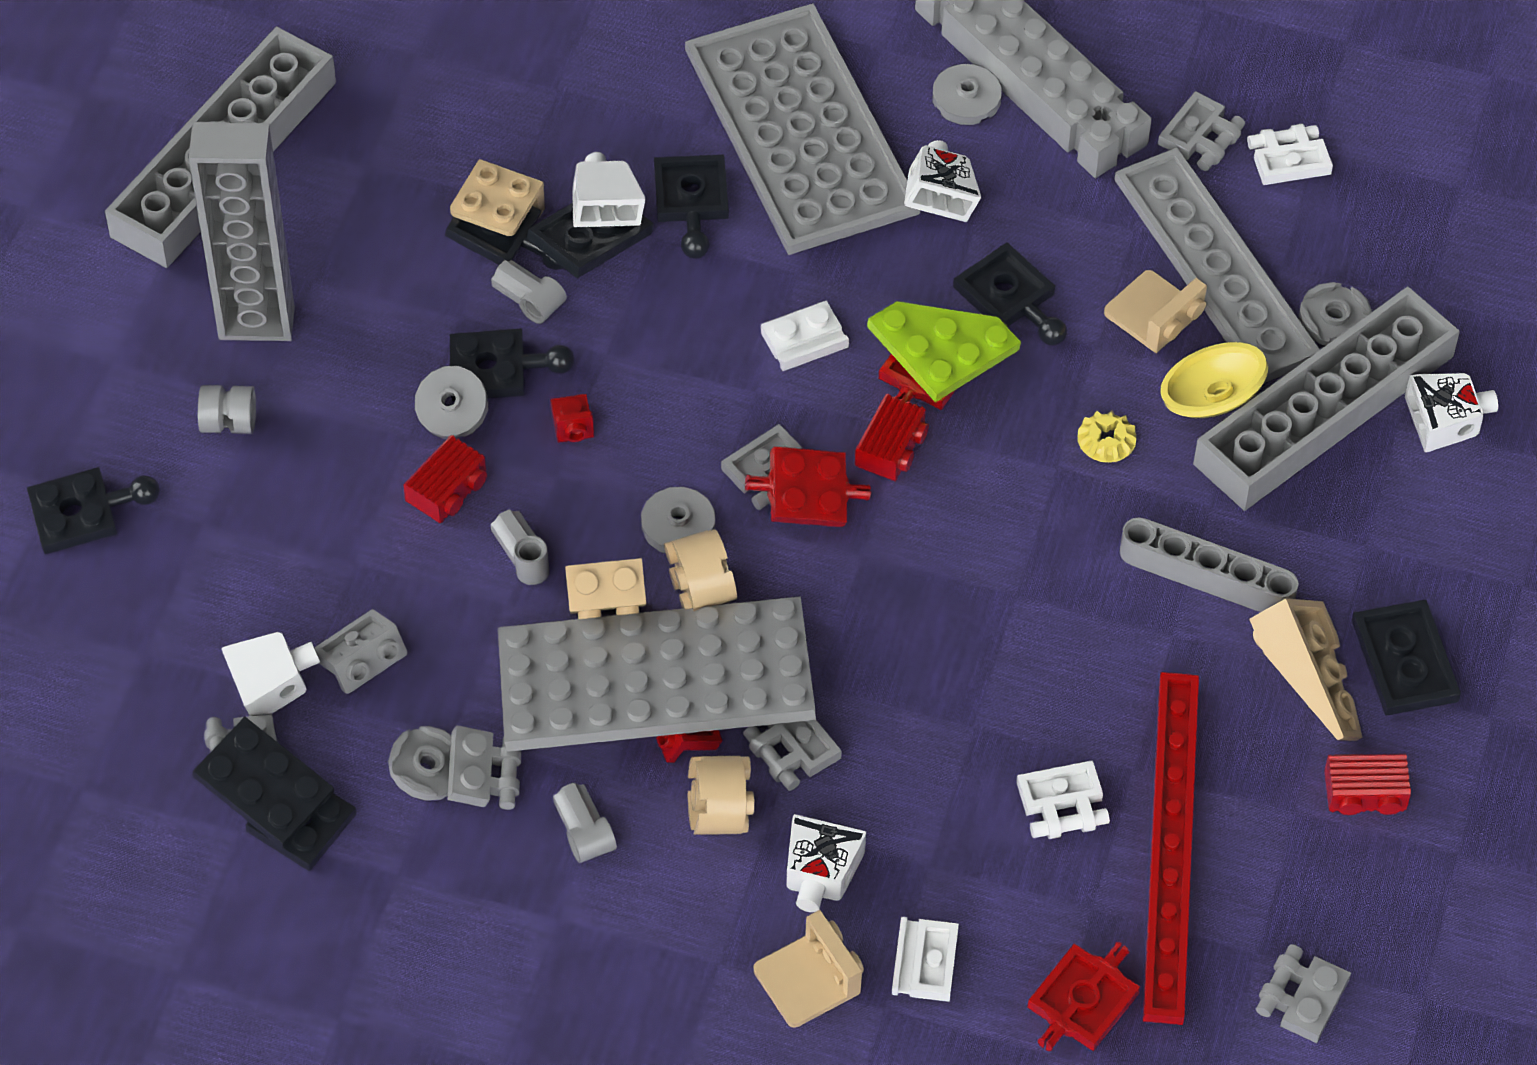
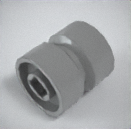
(226, 409)

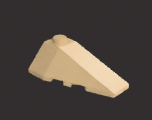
(1301, 646)

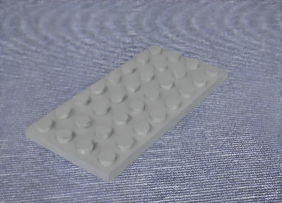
(801, 128)
(654, 674)

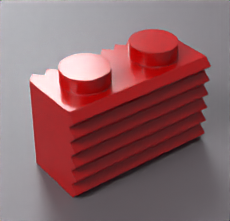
(891, 438)
(446, 479)
(1367, 783)

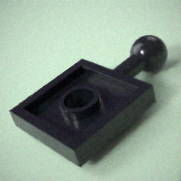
(704, 204)
(497, 246)
(1028, 292)
(507, 350)
(94, 518)
(317, 836)

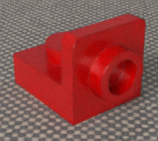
(572, 418)
(674, 744)

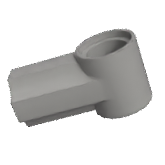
(535, 296)
(522, 546)
(586, 831)

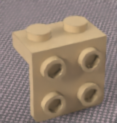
(497, 198)
(1155, 309)
(606, 587)
(811, 973)

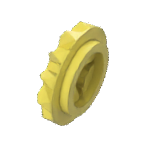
(1107, 449)

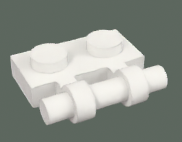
(1290, 161)
(1061, 789)

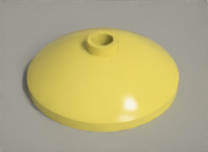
(1214, 380)

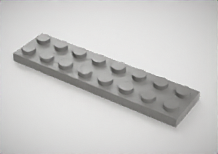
(1208, 248)

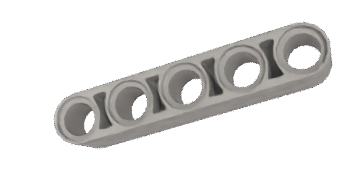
(1194, 554)

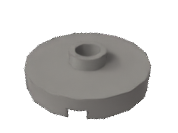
(967, 94)
(1331, 301)
(462, 416)
(672, 502)
(420, 746)

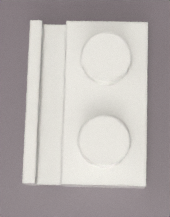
(804, 335)
(925, 959)

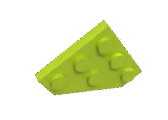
(942, 345)

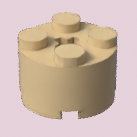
(701, 570)
(719, 795)

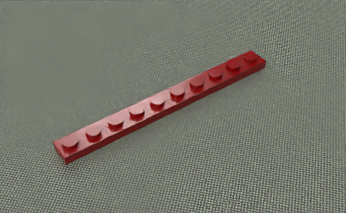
(1171, 849)

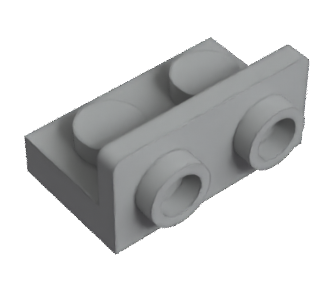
(361, 650)

